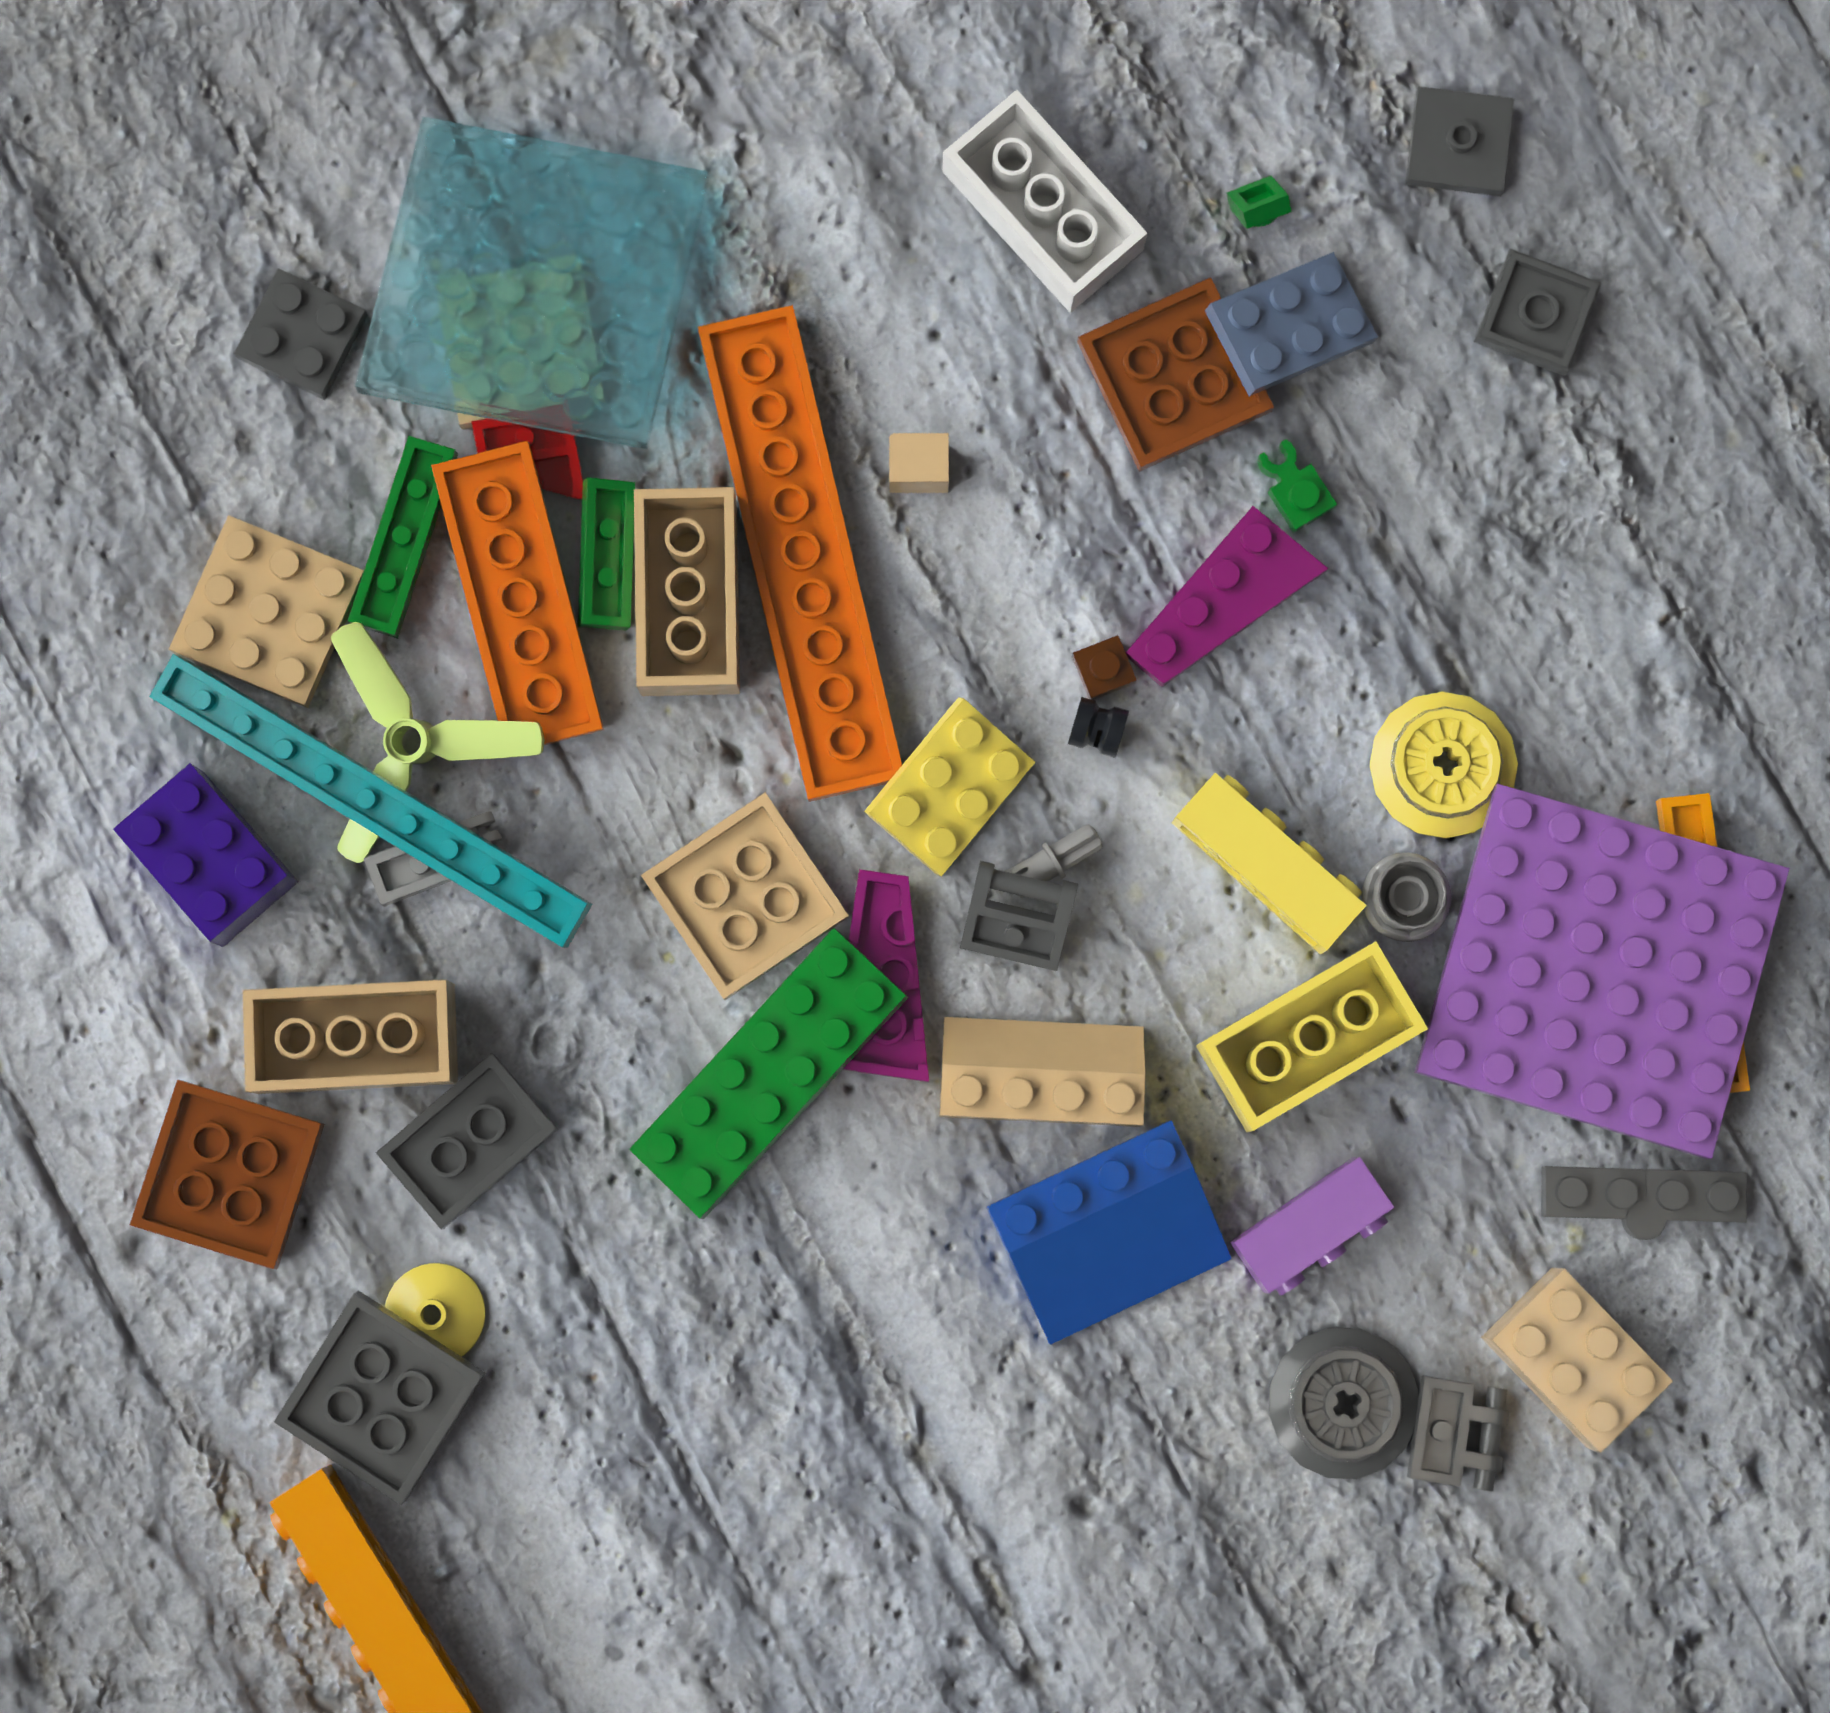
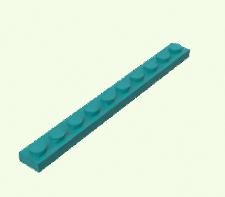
(371, 801)

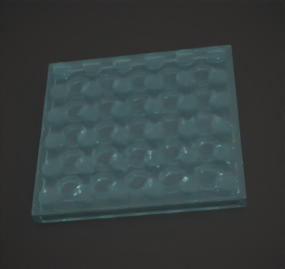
(533, 283)

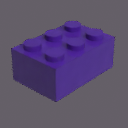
(205, 855)

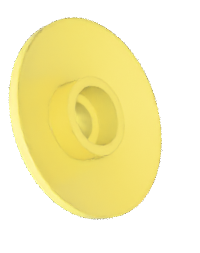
(449, 1290)

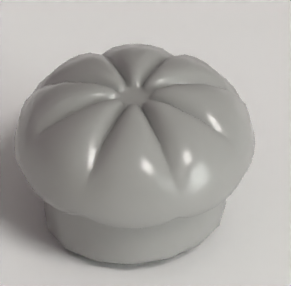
(1406, 897)

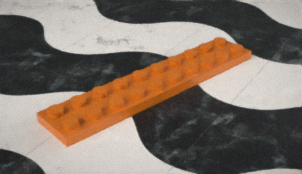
(801, 553)

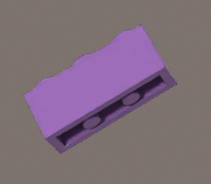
(1313, 1227)

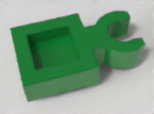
(1299, 493)

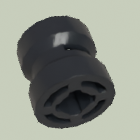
(1098, 727)

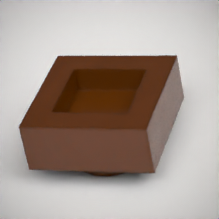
(1104, 668)

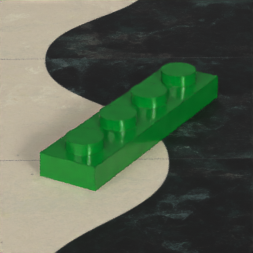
(401, 539)

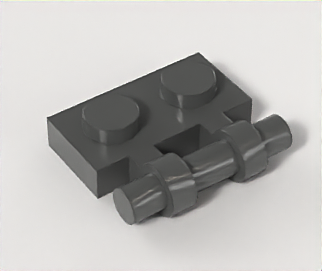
(1443, 1429)

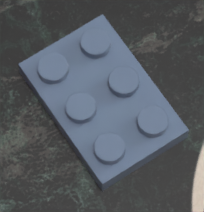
(1291, 324)

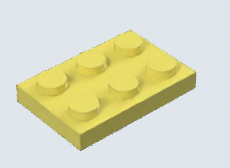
(949, 786)

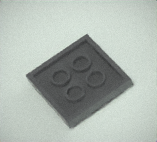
(379, 1397)

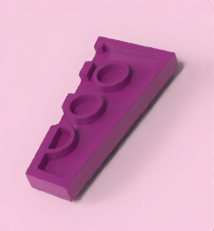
(1233, 587)
(885, 935)

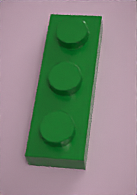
(606, 554)

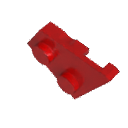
(553, 453)

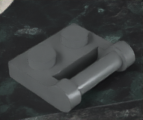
(1016, 931)

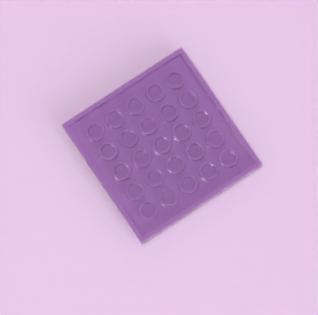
(1602, 971)

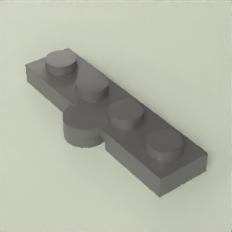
(1643, 1196)

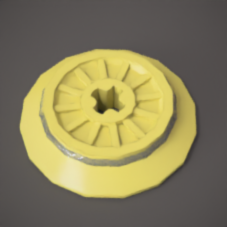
(1416, 789)

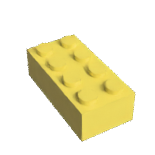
(1311, 1037)

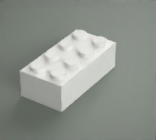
(1043, 201)

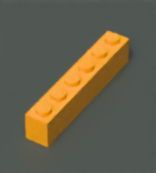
(369, 1598)

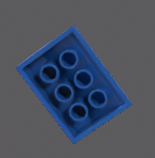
(1109, 1232)

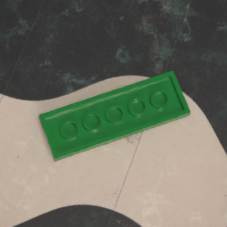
(768, 1073)

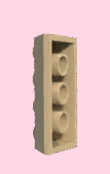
(1043, 1072)

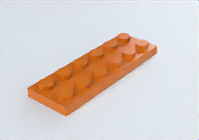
(517, 592)

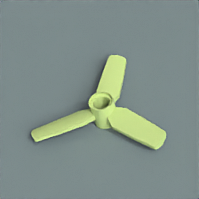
(392, 708)

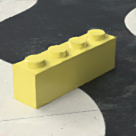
(1270, 863)

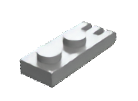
(402, 876)

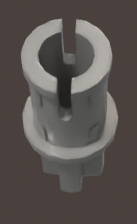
(1060, 856)

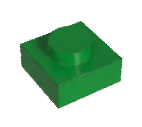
(1259, 202)

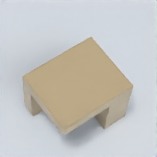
(919, 462)

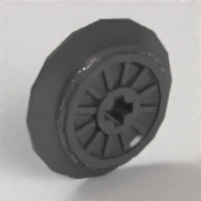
(1306, 1392)

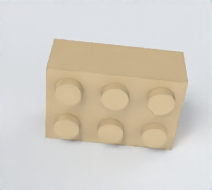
(1577, 1359)

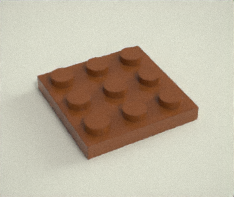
(1169, 377)
(227, 1174)

